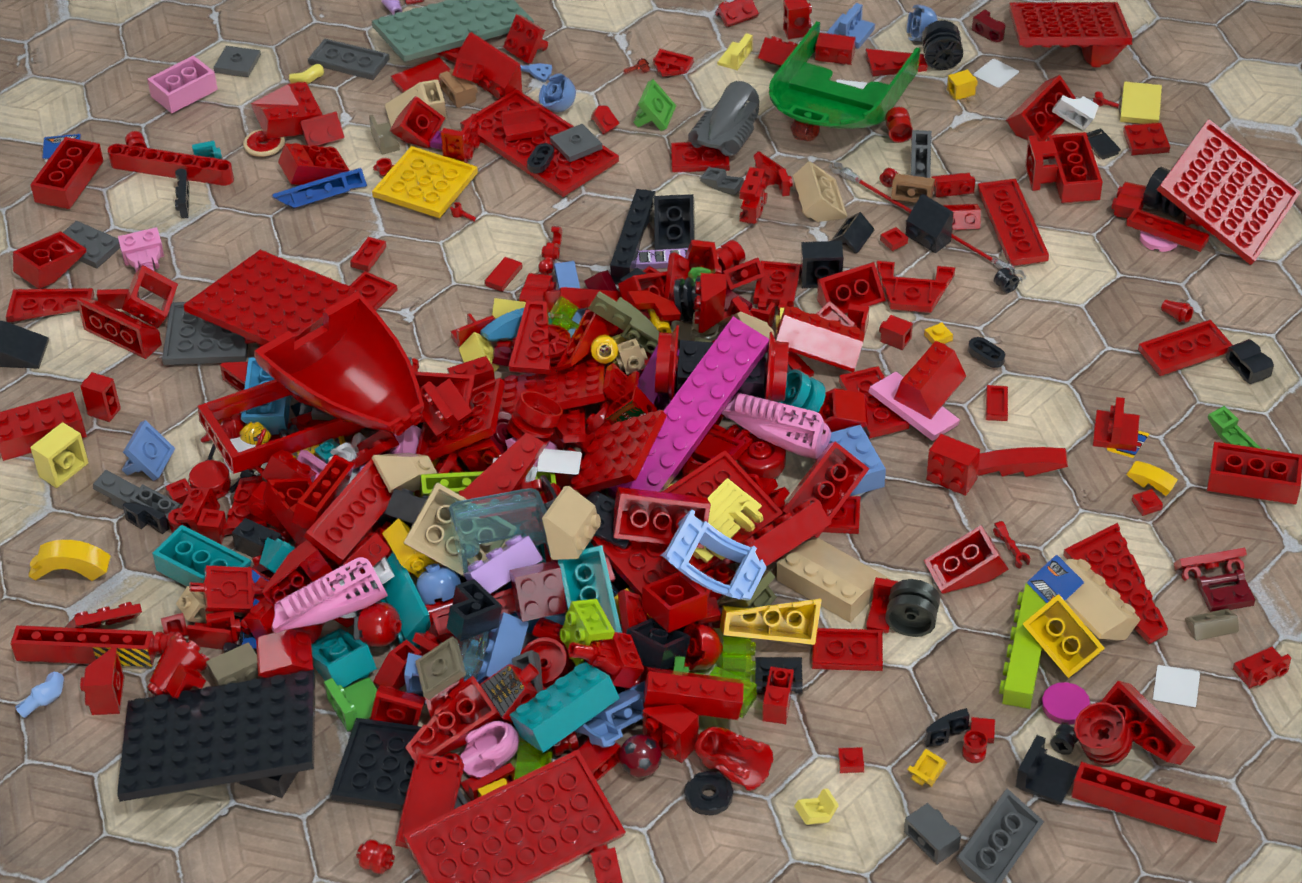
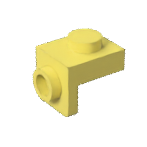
(817, 809)

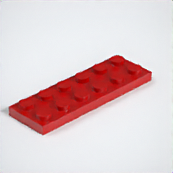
(1013, 222)
(350, 514)

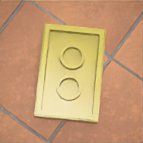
(1140, 103)

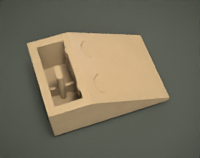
(427, 91)

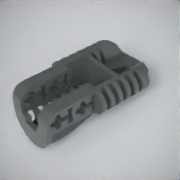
(729, 121)

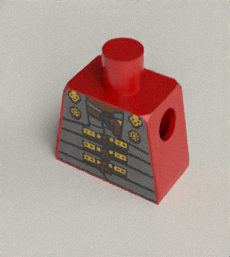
(510, 688)

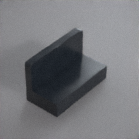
(854, 232)

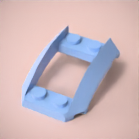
(693, 531)

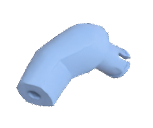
(42, 694)

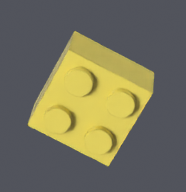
(59, 455)

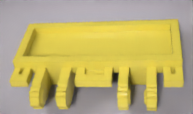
(727, 507)

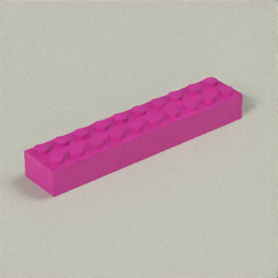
(700, 404)

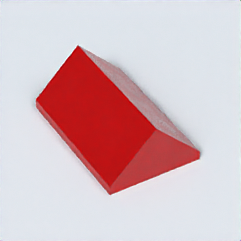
(852, 286)

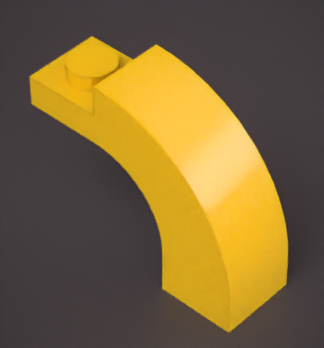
(69, 555)

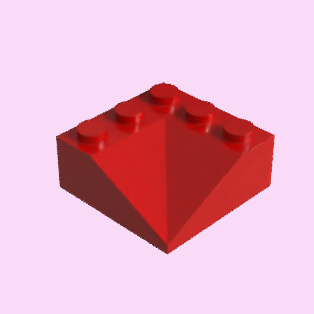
(284, 109)

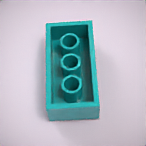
(564, 706)

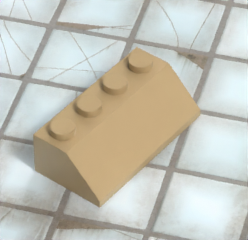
(1100, 605)

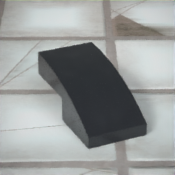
(142, 515)

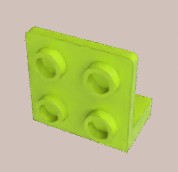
(584, 624)

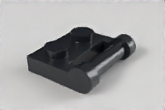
(763, 668)

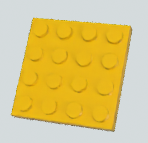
(425, 182)

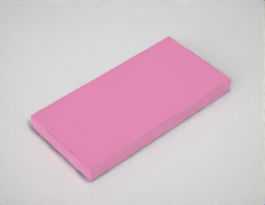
(940, 424)

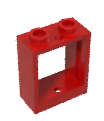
(156, 284)

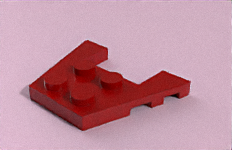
(913, 293)

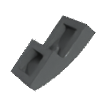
(718, 180)

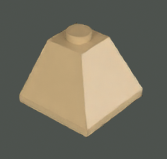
(403, 470)

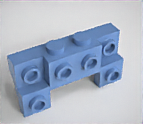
(607, 725)

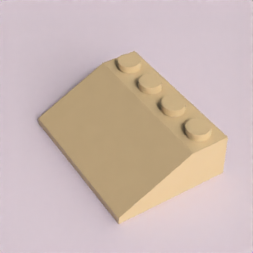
(434, 534)
(829, 574)

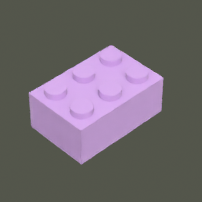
(495, 569)

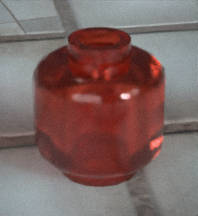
(804, 131)

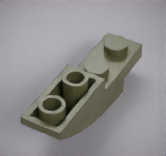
(628, 319)

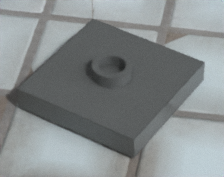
(237, 61)
(576, 142)

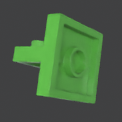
(654, 107)

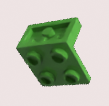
(352, 701)

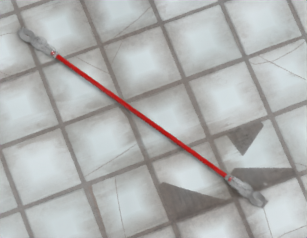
(848, 174)

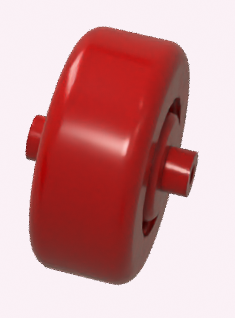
(763, 459)

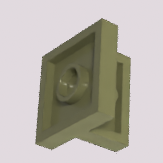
(761, 597)

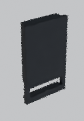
(1103, 144)

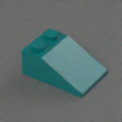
(342, 658)

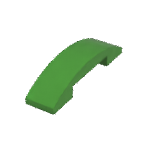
(1226, 427)

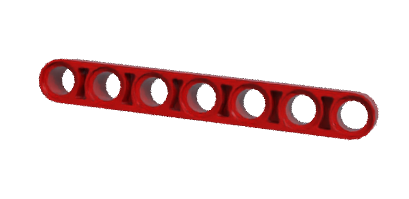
(166, 163)

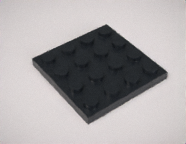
(376, 765)

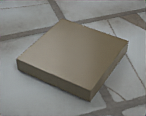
(440, 667)

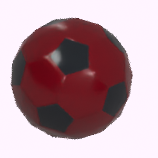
(640, 756)

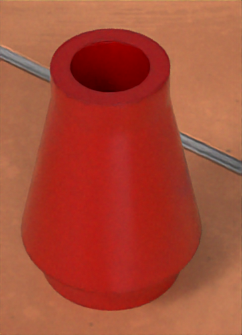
(1180, 311)

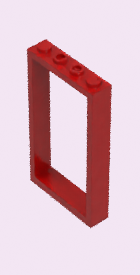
(258, 455)

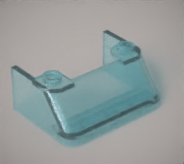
(496, 519)

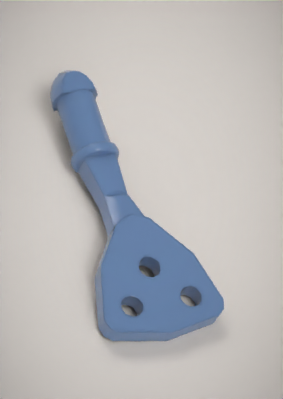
(538, 71)

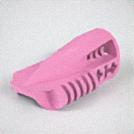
(768, 422)
(319, 602)

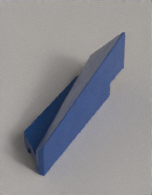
(322, 188)

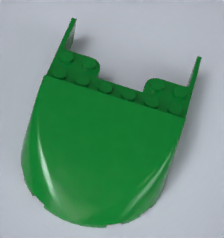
(809, 95)

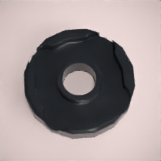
(709, 804)

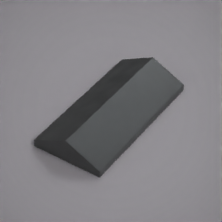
(999, 840)

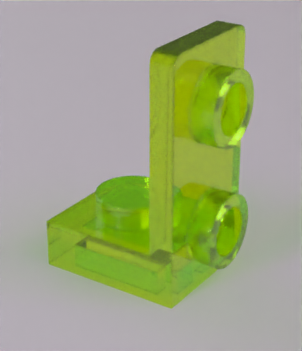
(563, 313)

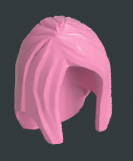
(489, 748)

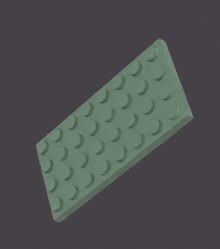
(445, 25)

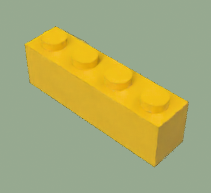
(779, 622)

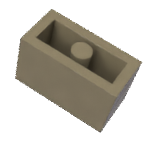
(234, 666)

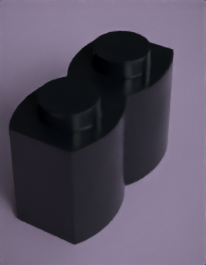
(1250, 361)

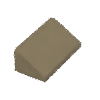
(1212, 624)

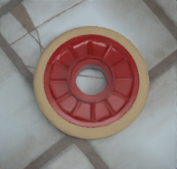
(253, 145)

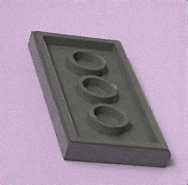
(349, 59)

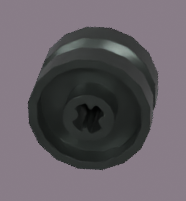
(912, 607)

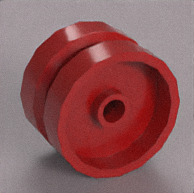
(553, 658)

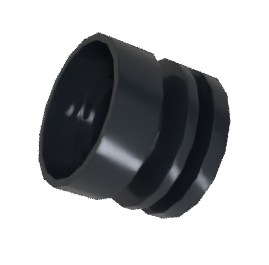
(942, 45)
(1155, 199)
(684, 297)

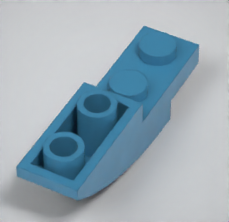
(504, 326)

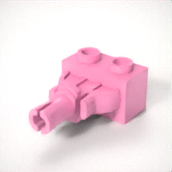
(141, 248)

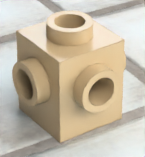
(631, 356)
(193, 606)

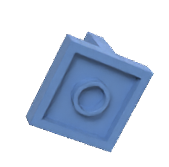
(853, 25)
(147, 452)

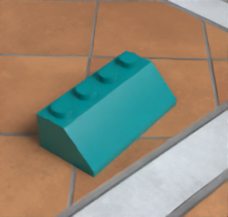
(188, 553)
(589, 579)
(407, 602)

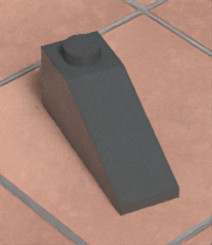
(921, 153)

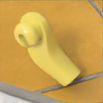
(307, 76)

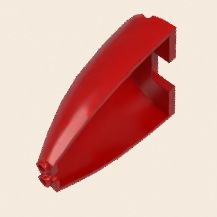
(349, 368)

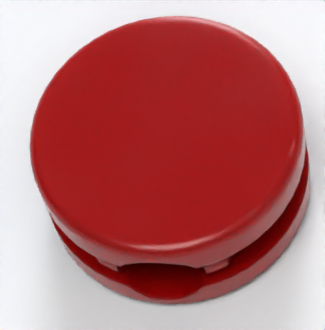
(211, 475)

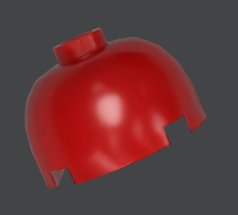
(379, 624)
(703, 647)

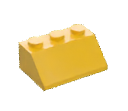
(1063, 636)

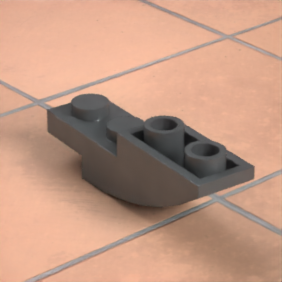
(123, 491)

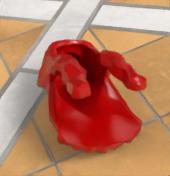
(735, 756)

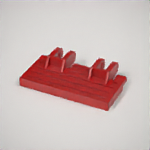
(719, 440)

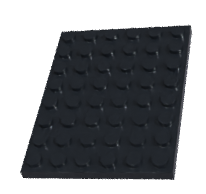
(218, 735)

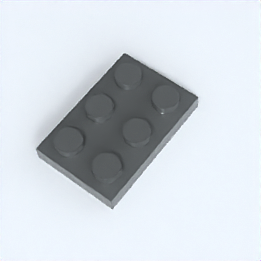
(97, 243)

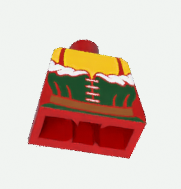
(629, 405)

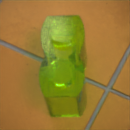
(737, 656)

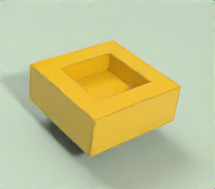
(938, 333)

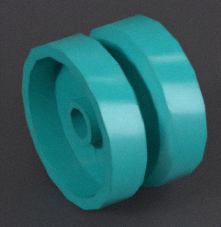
(804, 391)

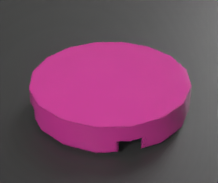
(1064, 702)

